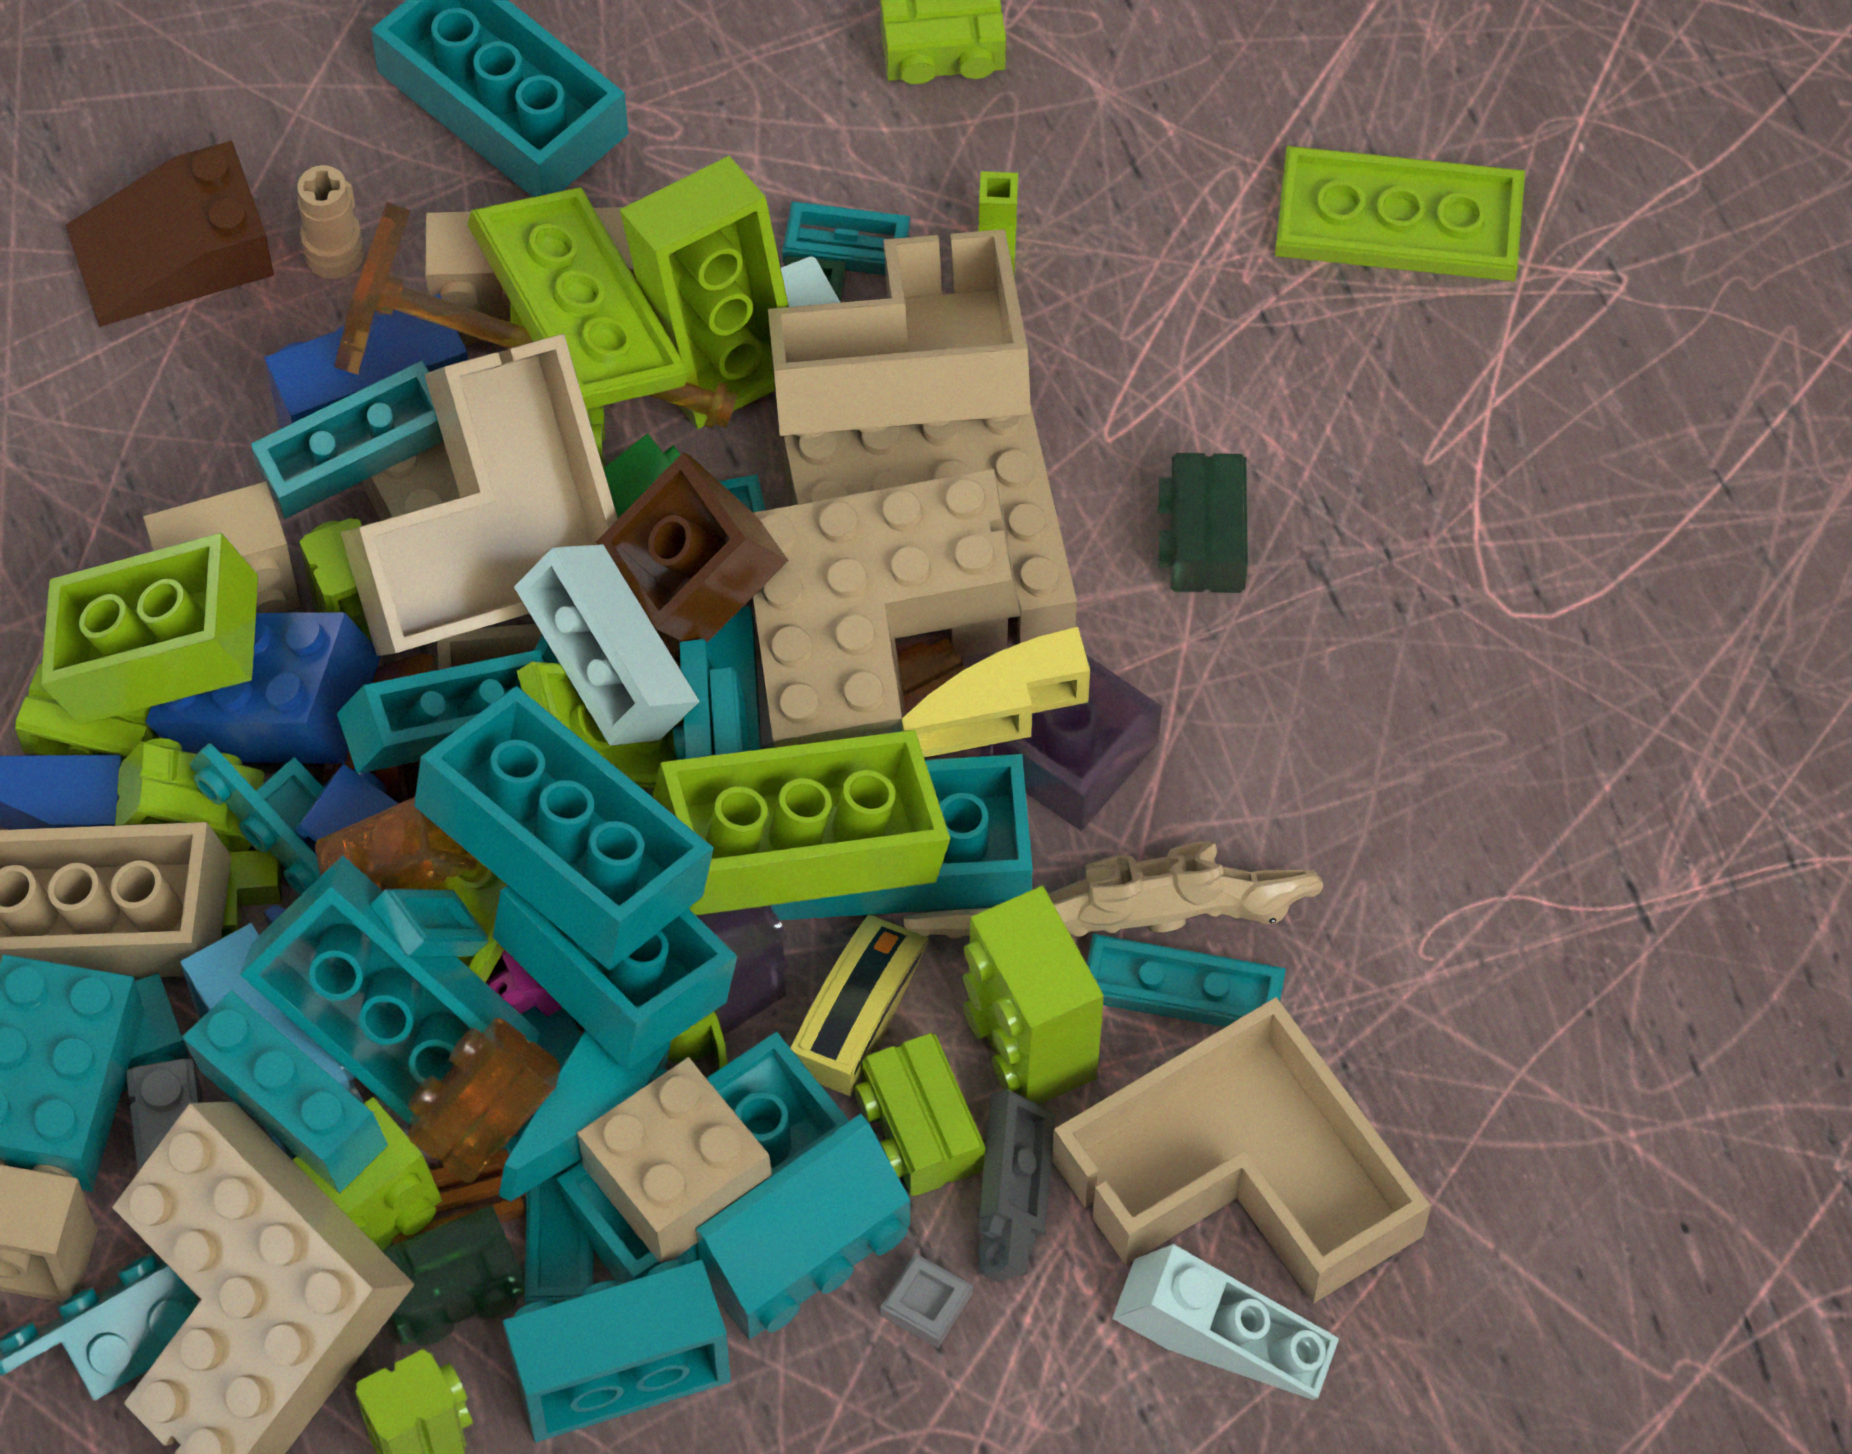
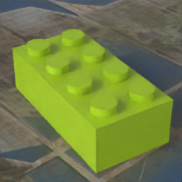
(711, 276)
(809, 819)

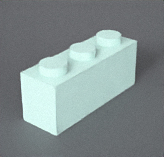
(606, 644)

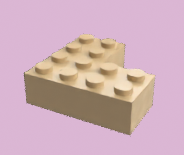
(911, 354)
(908, 454)
(523, 484)
(859, 579)
(1249, 1122)
(280, 1282)

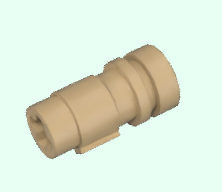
(329, 228)

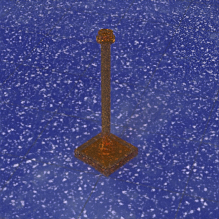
(384, 293)

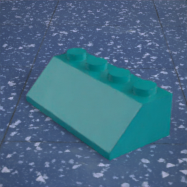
(773, 1100)

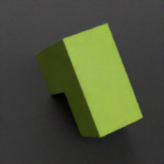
(999, 206)
(253, 880)

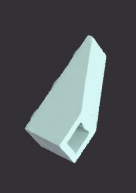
(1223, 1322)

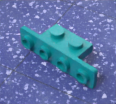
(729, 647)
(268, 813)
(110, 1333)

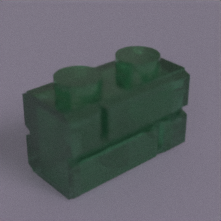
(1206, 522)
(456, 1274)

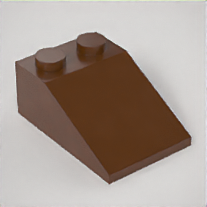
(171, 236)

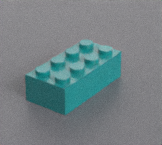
(503, 87)
(563, 827)
(986, 851)
(361, 995)

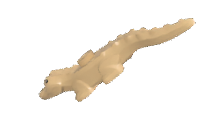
(1155, 895)

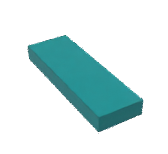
(1180, 981)

